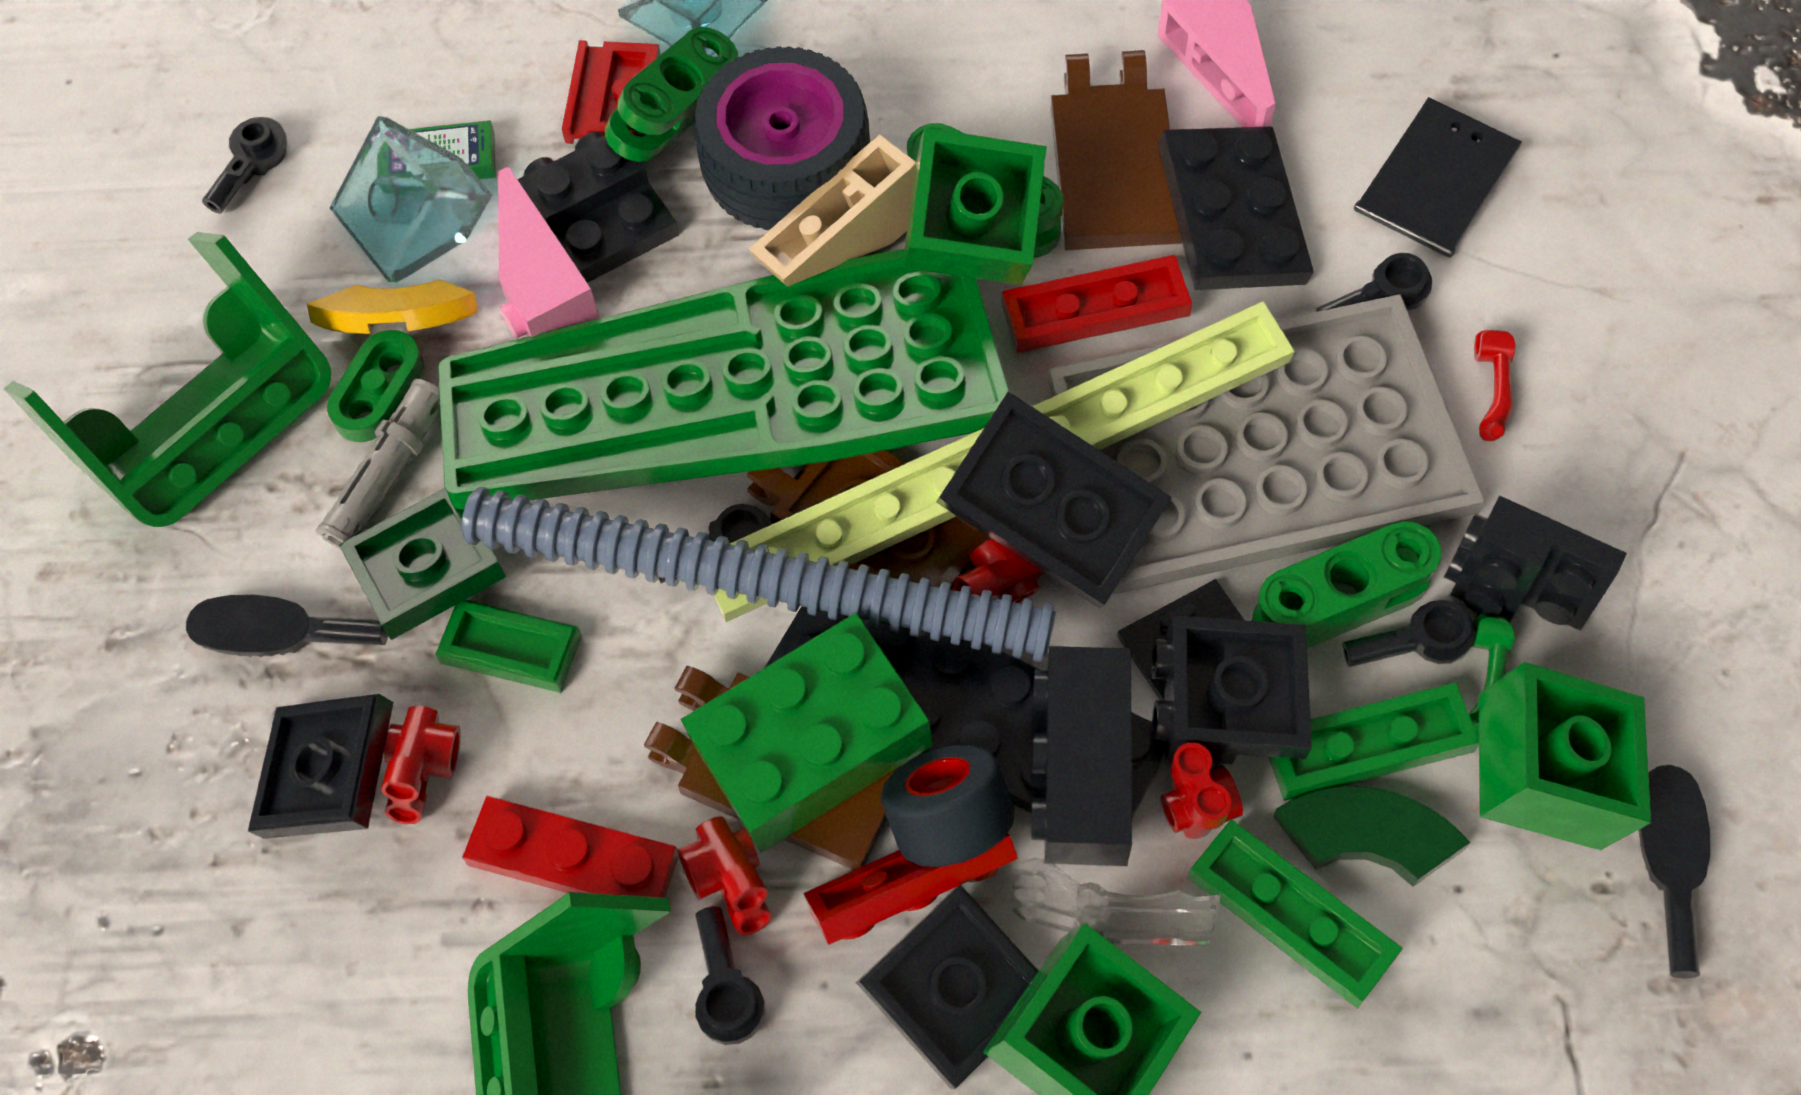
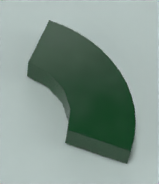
(1370, 827)

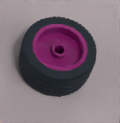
(776, 130)

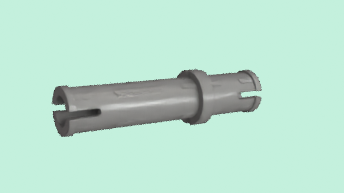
(395, 445)

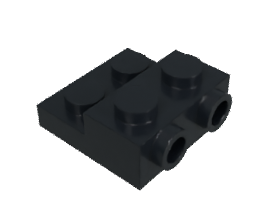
(598, 206)
(1531, 562)
(1233, 688)

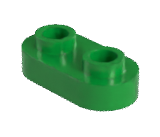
(372, 389)

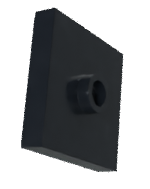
(321, 767)
(950, 985)

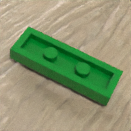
(1379, 741)
(1294, 913)

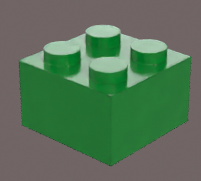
(974, 206)
(1563, 757)
(1092, 1023)

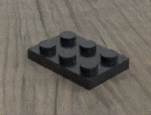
(1234, 208)
(1054, 500)

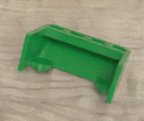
(216, 419)
(548, 996)

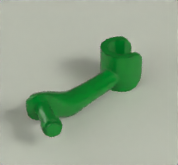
(1498, 637)

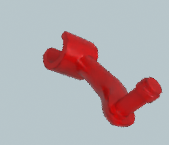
(1498, 348)

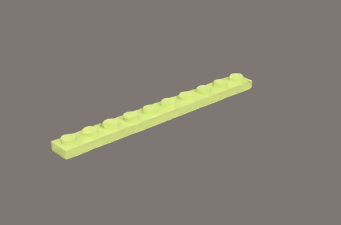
(1097, 411)

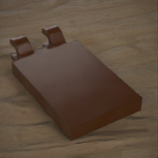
(1112, 158)
(933, 554)
(840, 835)

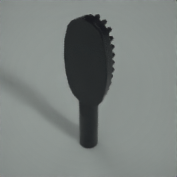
(271, 626)
(1677, 859)

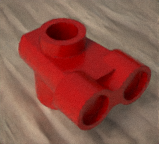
(999, 572)
(412, 754)
(1200, 795)
(728, 865)

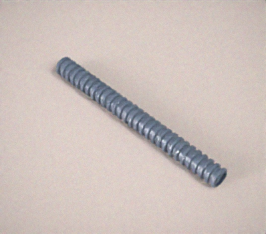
(756, 573)

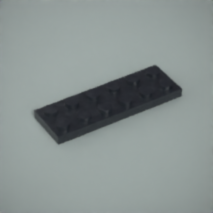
(977, 701)

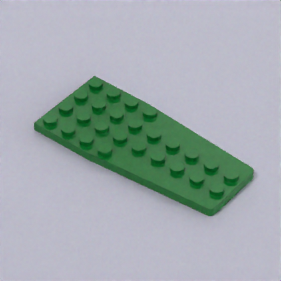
(724, 384)

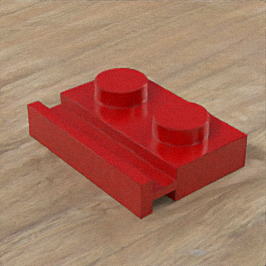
(598, 82)

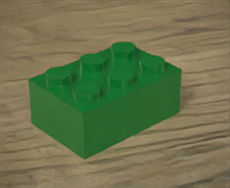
(808, 732)

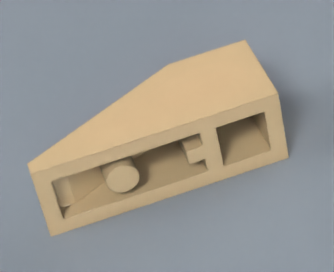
(844, 218)

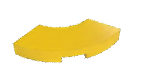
(419, 306)

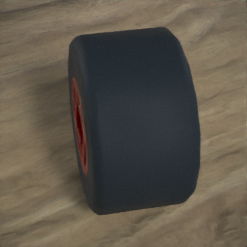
(948, 805)

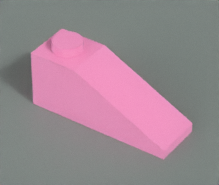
(1223, 52)
(534, 269)

